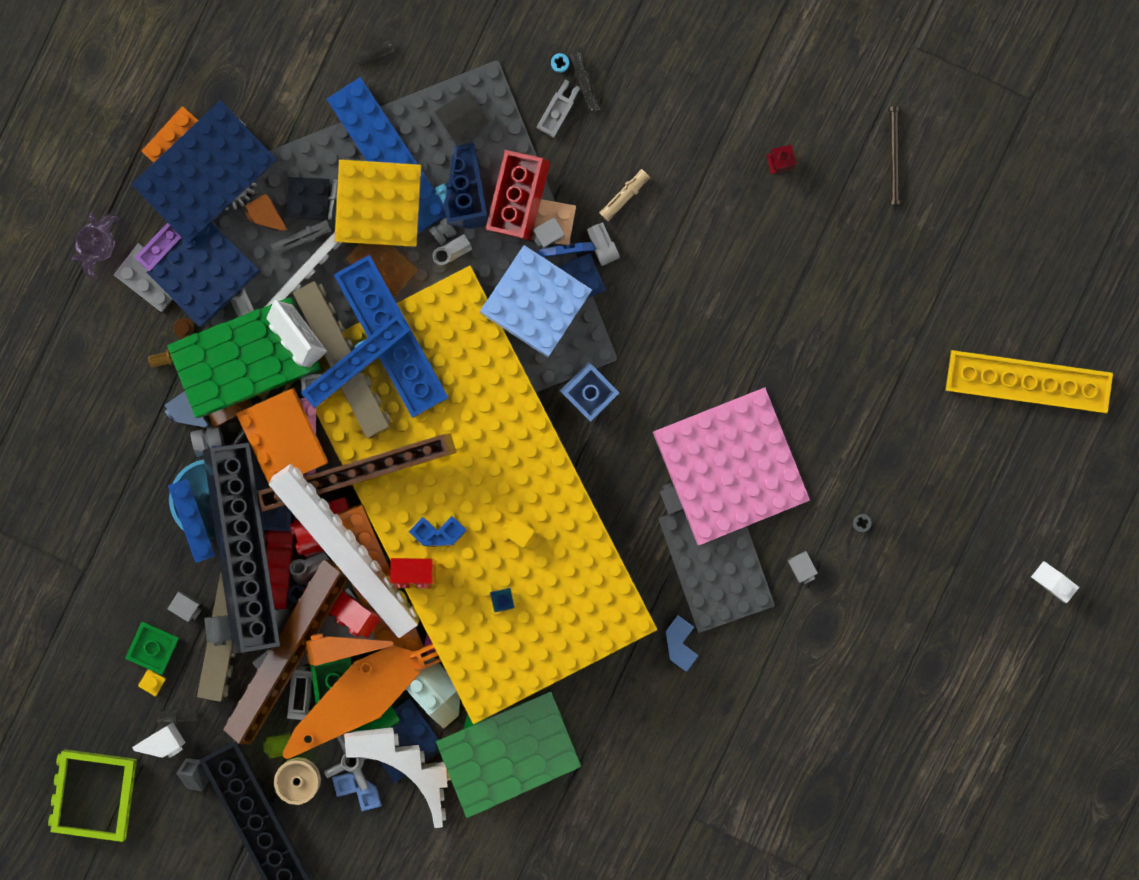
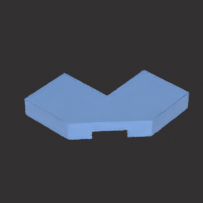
(678, 652)
(348, 784)

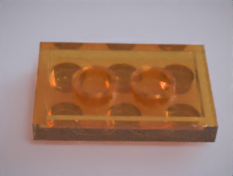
(390, 263)

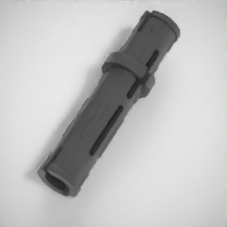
(323, 227)

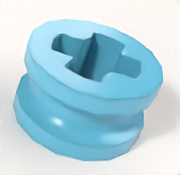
(565, 60)

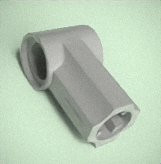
(603, 246)
(453, 249)
(242, 304)
(308, 566)

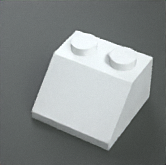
(162, 743)

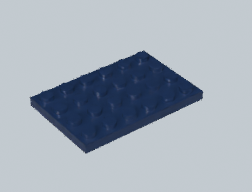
(204, 172)

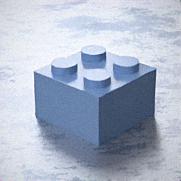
(589, 391)

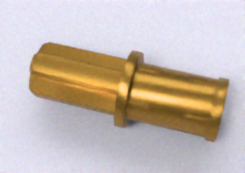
(160, 359)

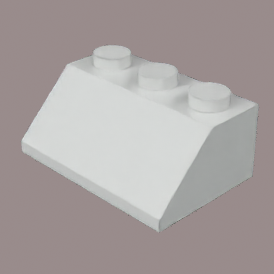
(295, 334)

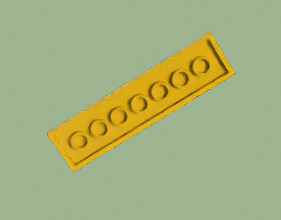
(1029, 381)

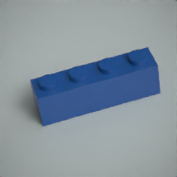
(191, 520)

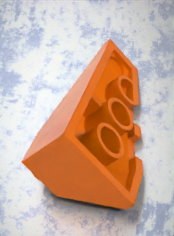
(329, 648)

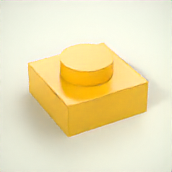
(152, 682)

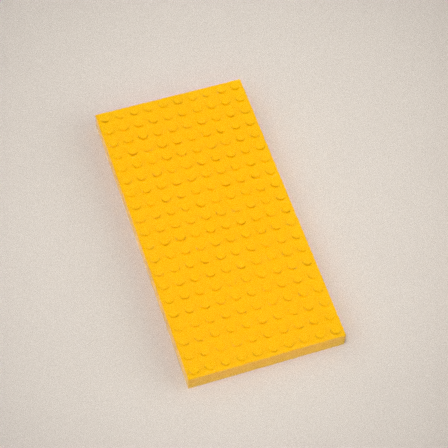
(509, 463)

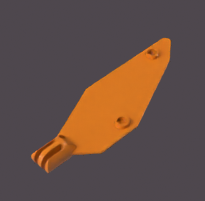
(360, 695)

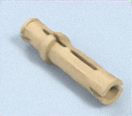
(625, 194)

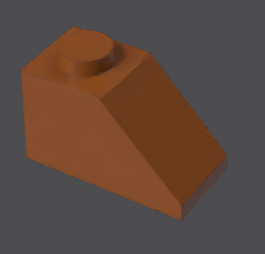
(265, 214)
(228, 414)

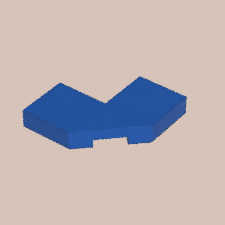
(568, 249)
(446, 535)

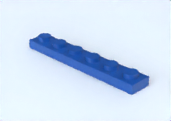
(355, 361)

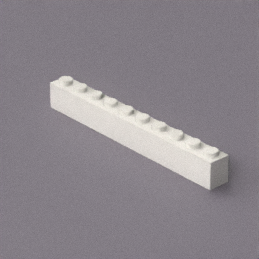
(344, 550)

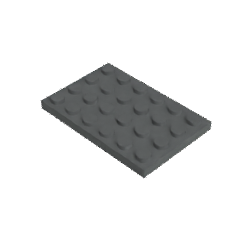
(717, 577)

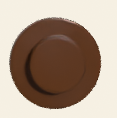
(183, 328)

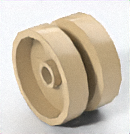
(308, 775)

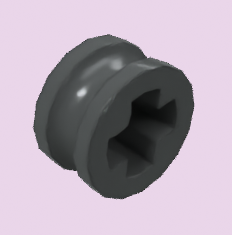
(860, 529)

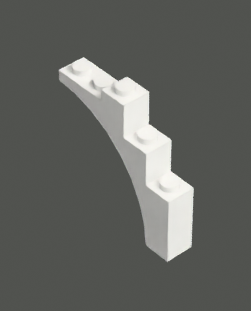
(380, 745)

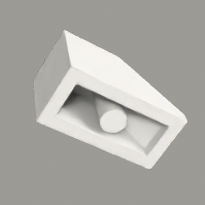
(1055, 582)

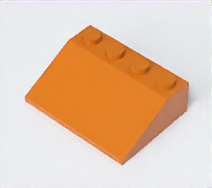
(282, 435)

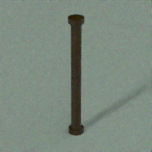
(894, 129)

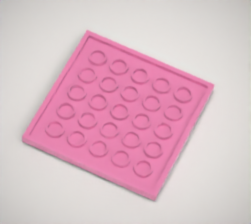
(731, 466)

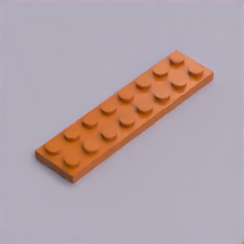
(358, 522)

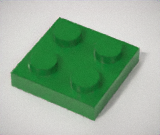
(152, 648)

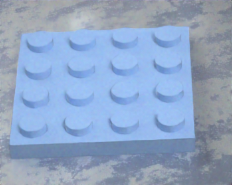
(535, 301)

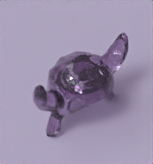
(95, 243)

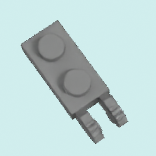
(557, 110)

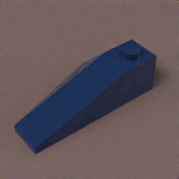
(465, 196)

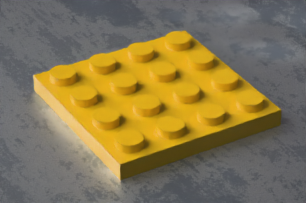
(377, 203)

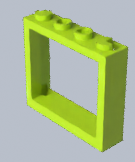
(125, 801)

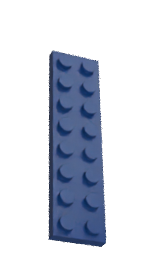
(381, 143)
(405, 359)

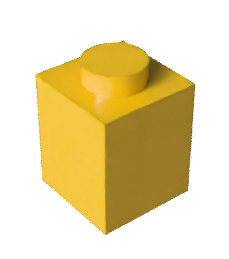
(518, 532)

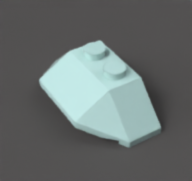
(436, 694)

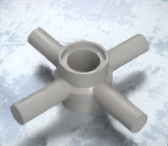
(344, 765)

